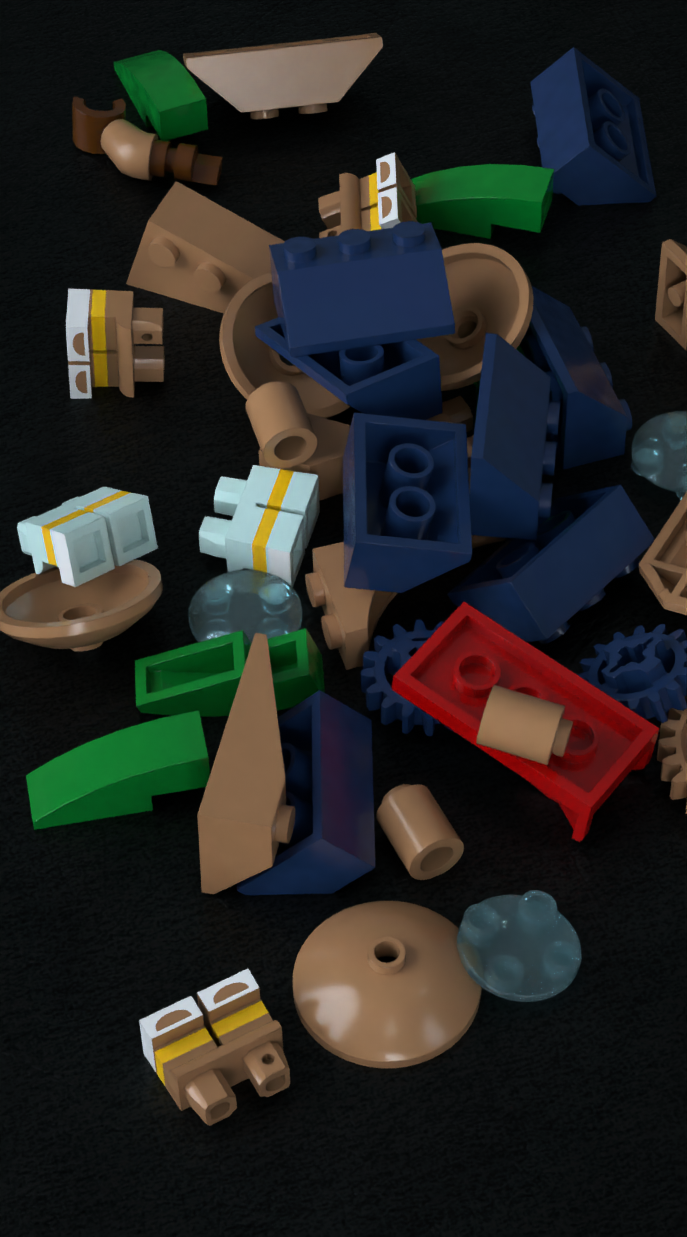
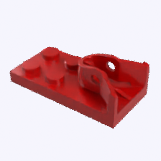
(453, 681)

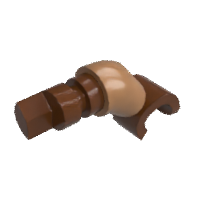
(136, 151)

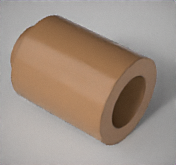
(281, 424)
(524, 725)
(419, 831)

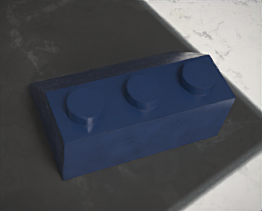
(591, 134)
(361, 288)
(375, 379)
(590, 414)
(511, 444)
(404, 502)
(545, 581)
(333, 797)

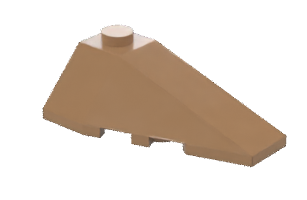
(245, 796)

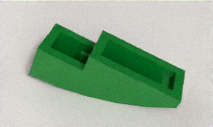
(164, 94)
(482, 196)
(209, 673)
(120, 772)

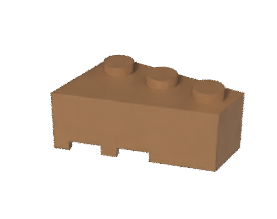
(199, 251)

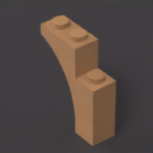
(351, 612)

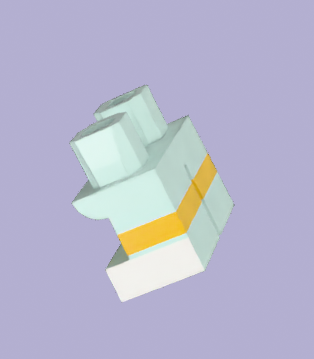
(269, 523)
(89, 534)

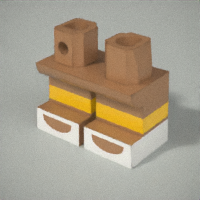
(372, 201)
(103, 342)
(216, 1046)

